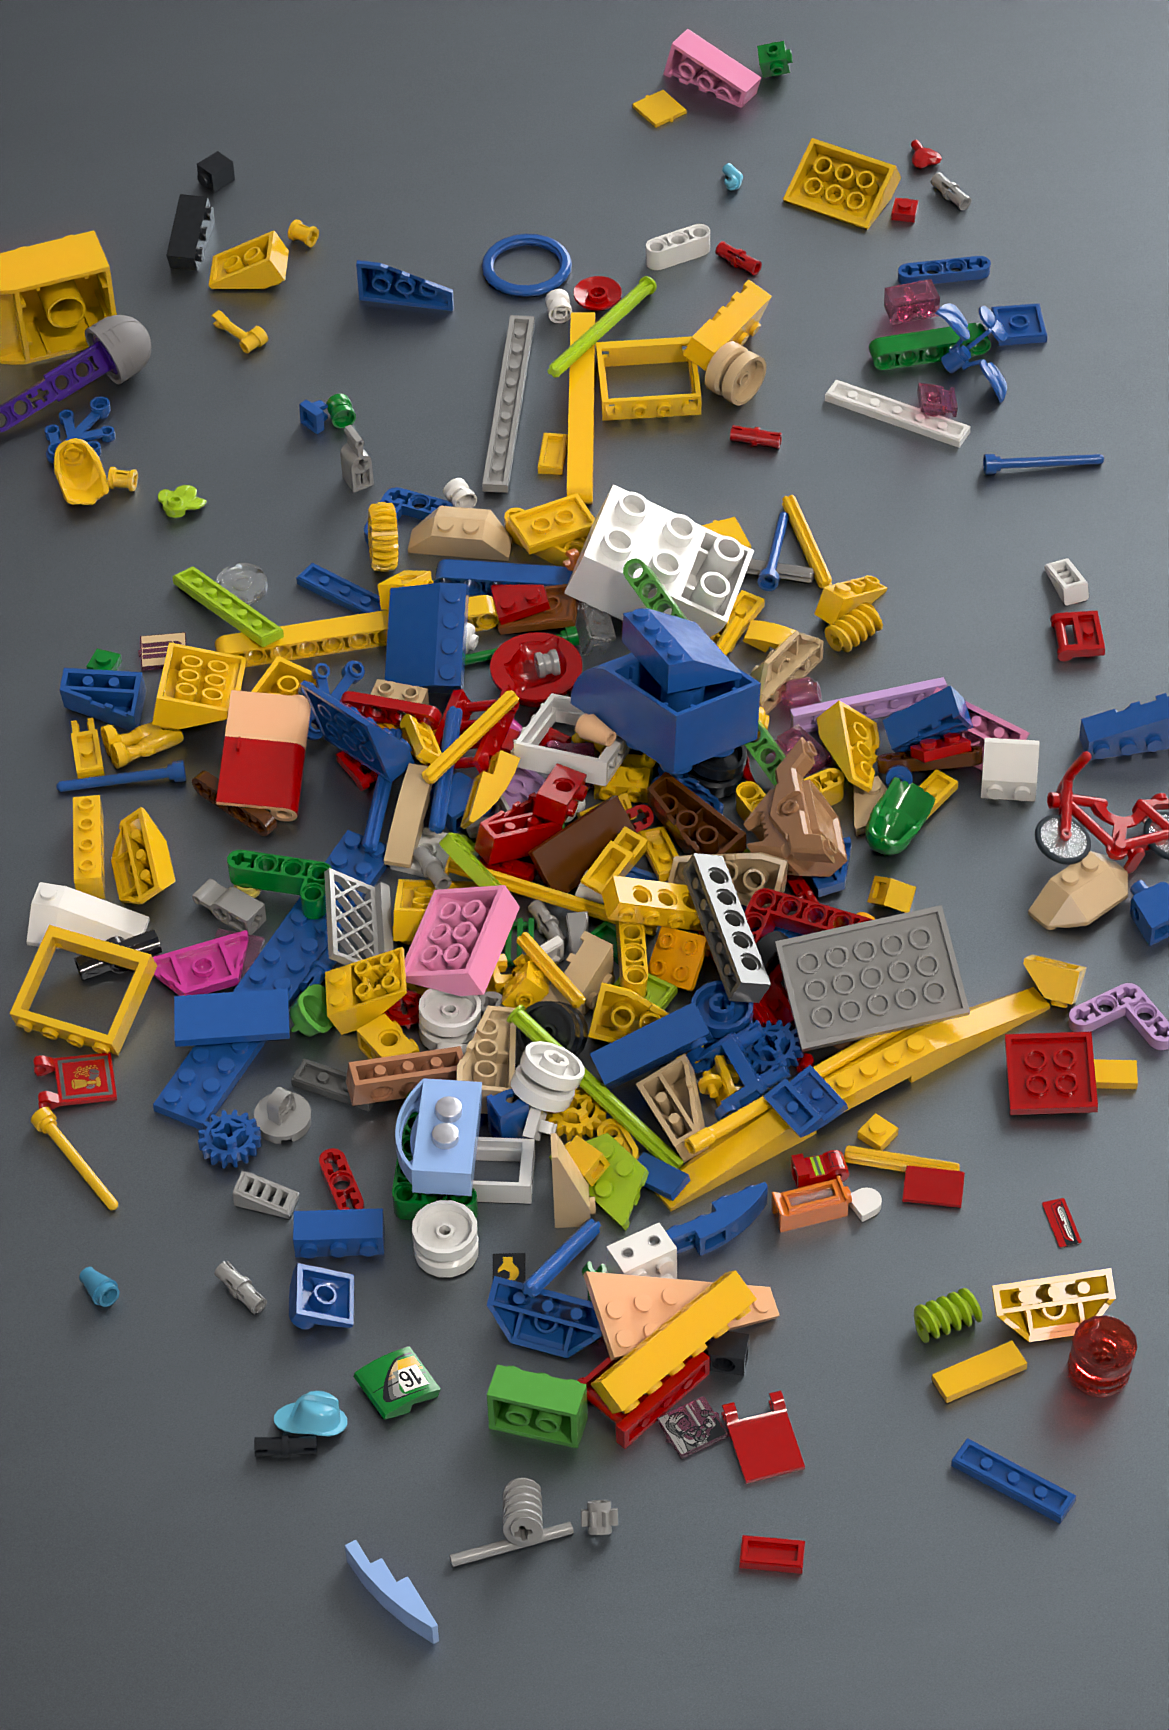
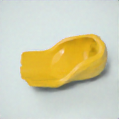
(79, 472)

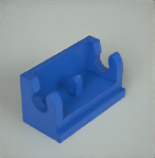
(506, 1118)

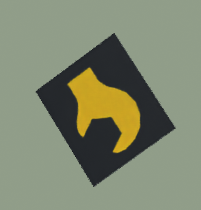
(509, 1266)

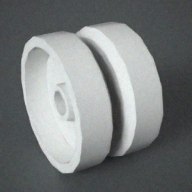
(447, 1018)
(547, 1076)
(445, 1238)

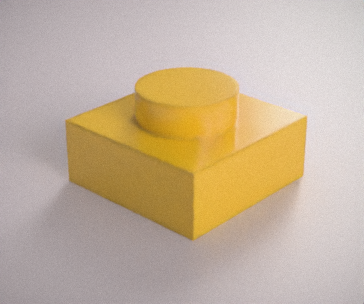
(877, 1132)

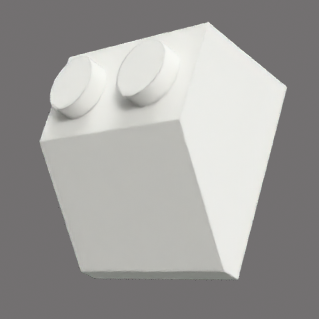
(1010, 769)

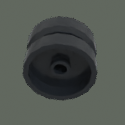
(721, 774)
(563, 1019)

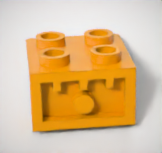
(678, 957)

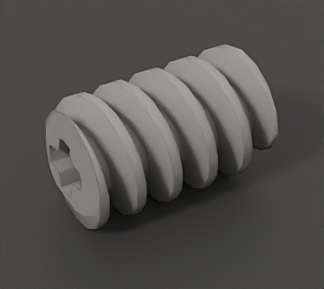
(522, 1512)

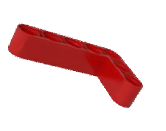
(801, 921)

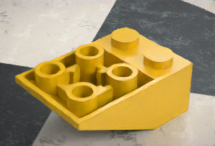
(365, 989)

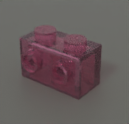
(911, 301)

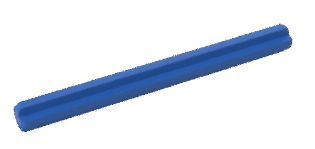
(443, 784)
(378, 809)

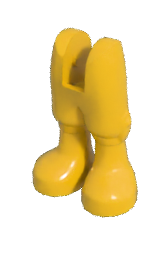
(140, 742)

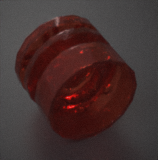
(1102, 1356)

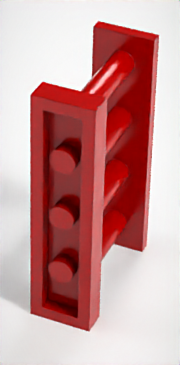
(490, 742)
(651, 1406)

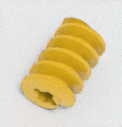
(853, 628)

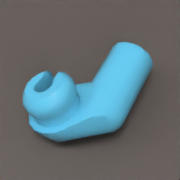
(734, 177)

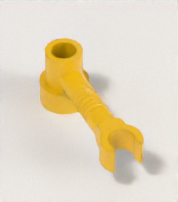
(249, 340)

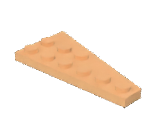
(636, 1306)

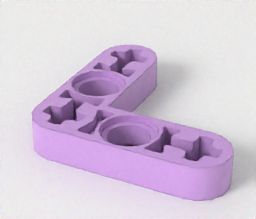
(1129, 1008)

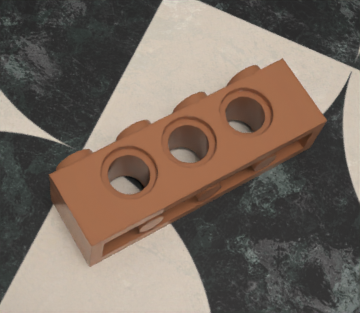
(399, 1074)

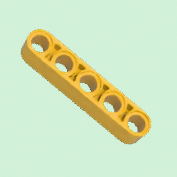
(632, 956)

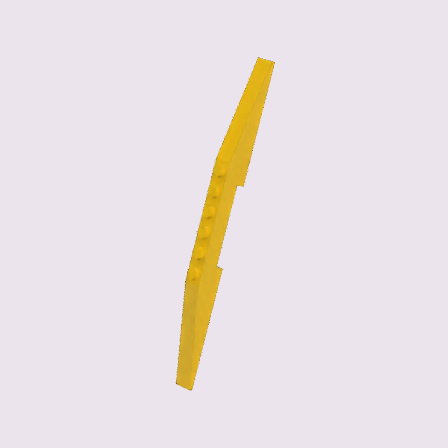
(900, 1058)

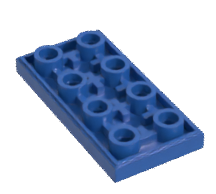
(231, 1017)

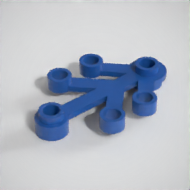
(100, 409)
(349, 678)

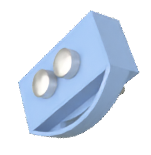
(442, 1136)

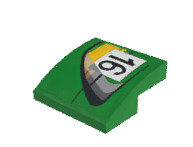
(396, 1382)

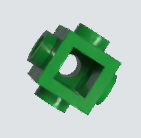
(774, 59)

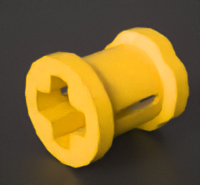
(303, 233)
(122, 479)

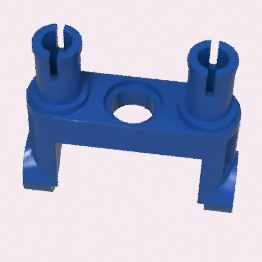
(733, 1047)

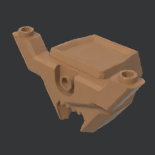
(798, 820)

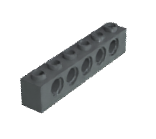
(726, 928)

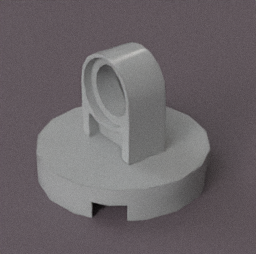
(283, 1116)

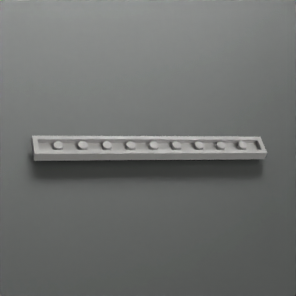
(508, 404)

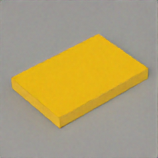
(552, 523)

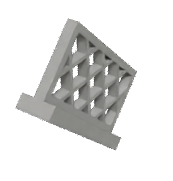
(375, 908)

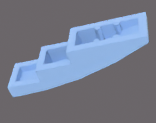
(396, 1597)

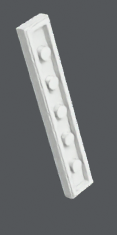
(897, 413)

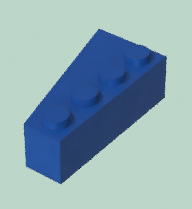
(1128, 731)

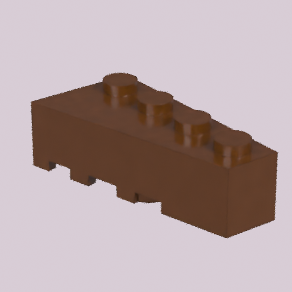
(692, 820)

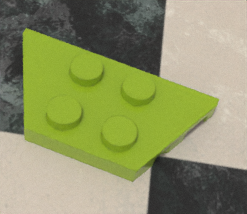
(620, 1183)

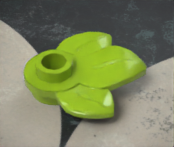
(178, 501)

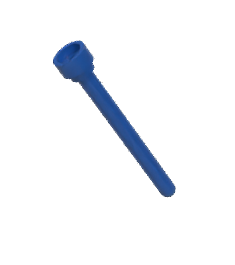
(994, 463)
(769, 577)
(173, 771)

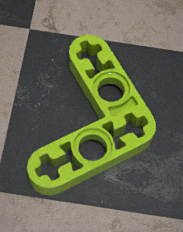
(462, 851)

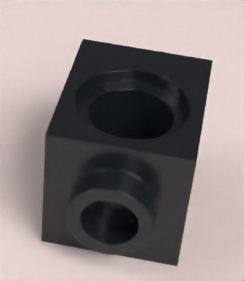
(728, 1353)

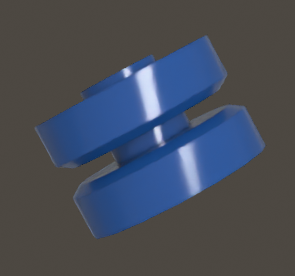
(720, 1013)

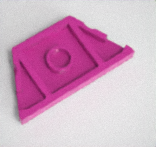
(204, 966)

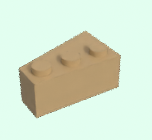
(587, 971)
(675, 1102)

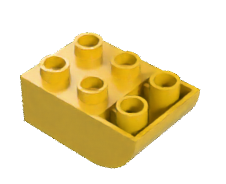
(52, 297)

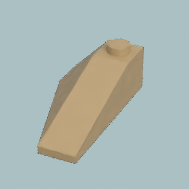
(490, 1054)
(570, 1189)

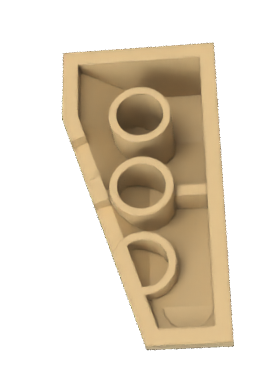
(747, 871)

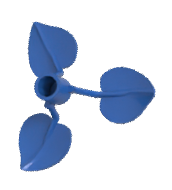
(960, 356)

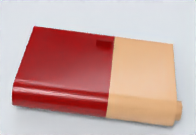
(264, 752)

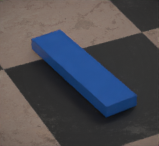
(338, 590)
(1013, 1480)

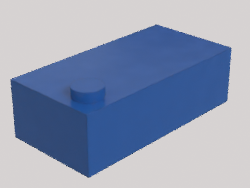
(651, 1046)

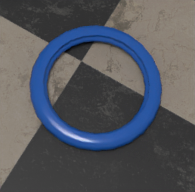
(526, 290)

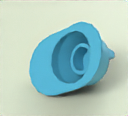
(312, 1414)

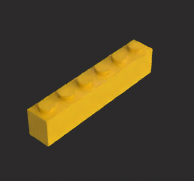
(674, 1342)

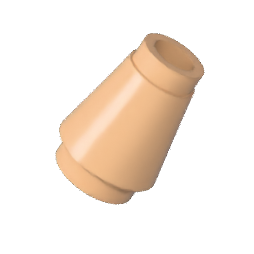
(593, 729)

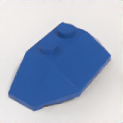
(546, 1322)

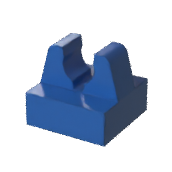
(312, 415)

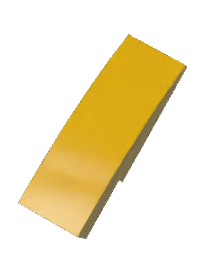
(489, 786)
(615, 859)

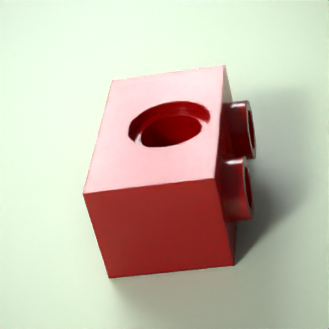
(560, 794)

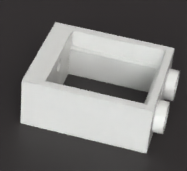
(507, 1150)

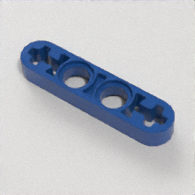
(978, 269)

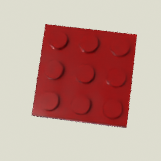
(1051, 1073)

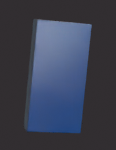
(663, 1177)

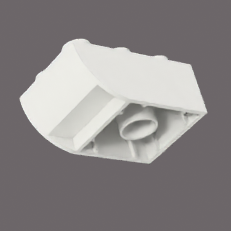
(689, 560)

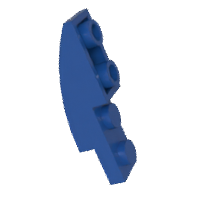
(728, 1219)

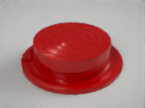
(515, 666)

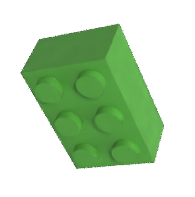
(537, 1406)

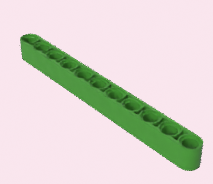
(662, 602)

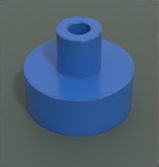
(898, 771)

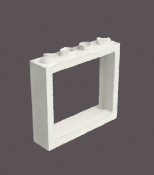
(544, 759)

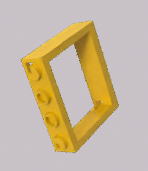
(647, 352)
(98, 949)

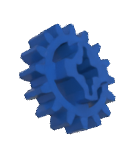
(778, 1045)
(229, 1138)

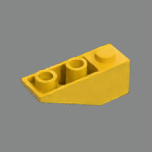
(845, 596)

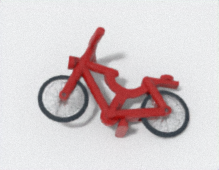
(1068, 841)

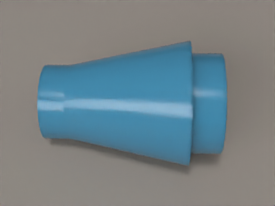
(100, 1287)

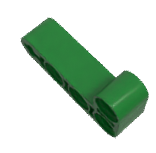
(282, 875)

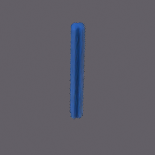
(561, 1258)

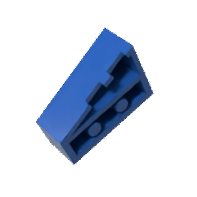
(928, 719)

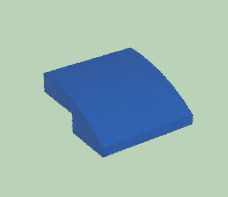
(806, 1102)

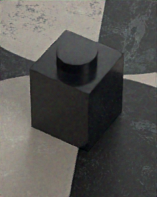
(215, 171)

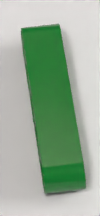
(923, 346)

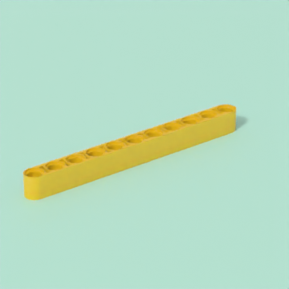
(581, 413)
(337, 635)

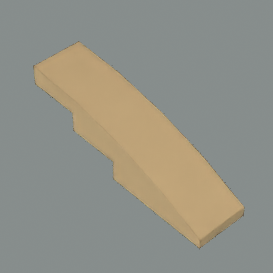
(408, 818)

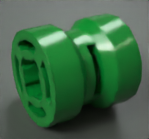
(341, 410)

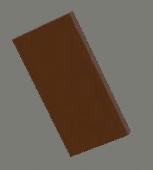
(576, 847)

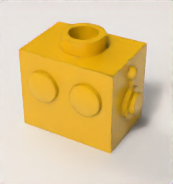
(526, 987)

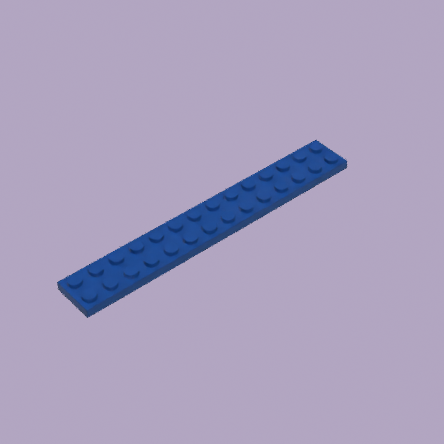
(215, 1069)

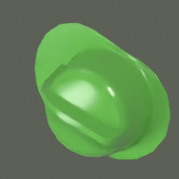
(310, 1011)

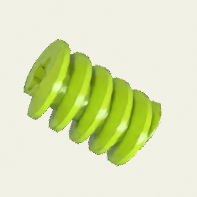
(946, 1311)

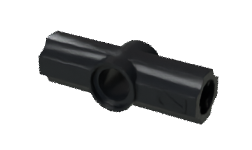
(145, 942)

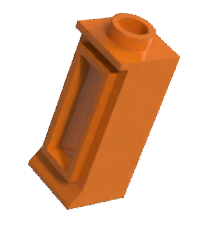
(811, 1204)

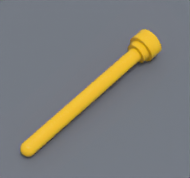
(45, 1121)

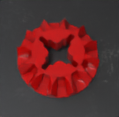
(411, 1002)

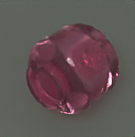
(801, 693)

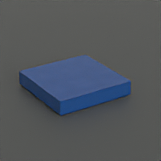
(1022, 323)

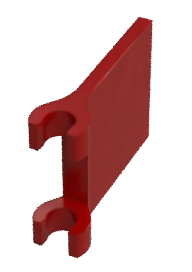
(764, 1441)

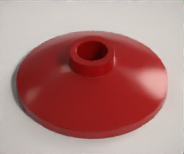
(597, 293)

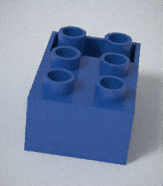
(674, 726)

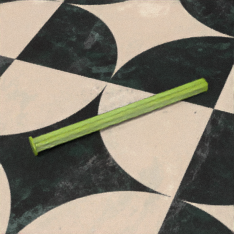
(645, 287)
(602, 1095)

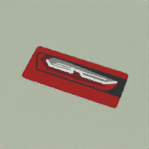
(1061, 1222)

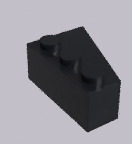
(190, 232)

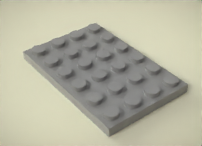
(872, 978)

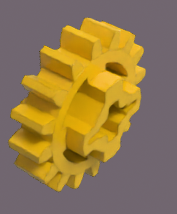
(579, 1116)

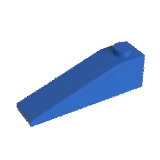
(392, 286)

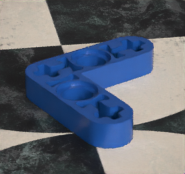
(405, 500)

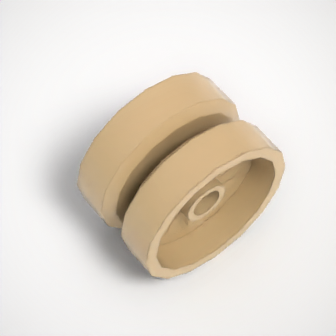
(735, 373)

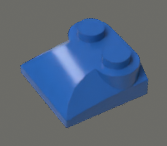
(321, 1297)

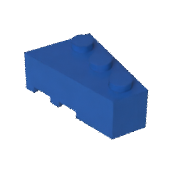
(105, 695)

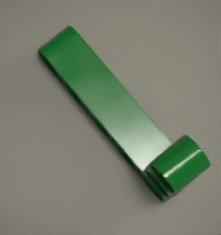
(416, 1201)

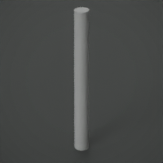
(505, 1545)

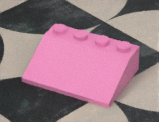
(461, 939)

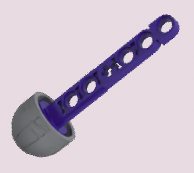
(116, 347)

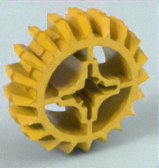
(383, 536)

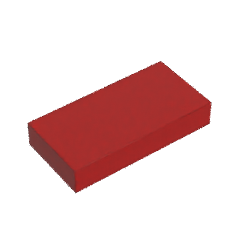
(772, 1554)

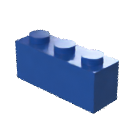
(339, 1233)

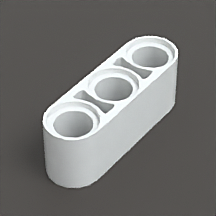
(678, 247)

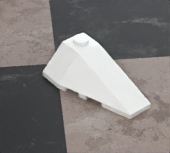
(81, 914)

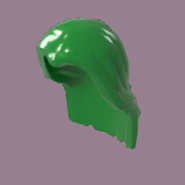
(897, 817)

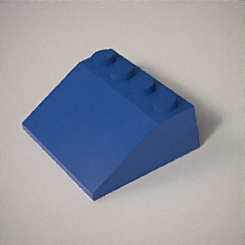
(428, 636)
(675, 651)
(359, 735)

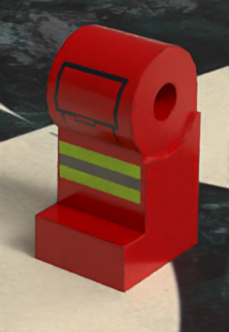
(818, 1168)

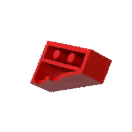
(513, 833)

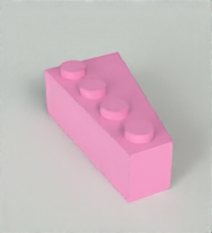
(712, 70)

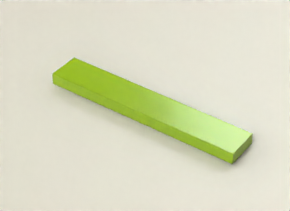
(228, 606)

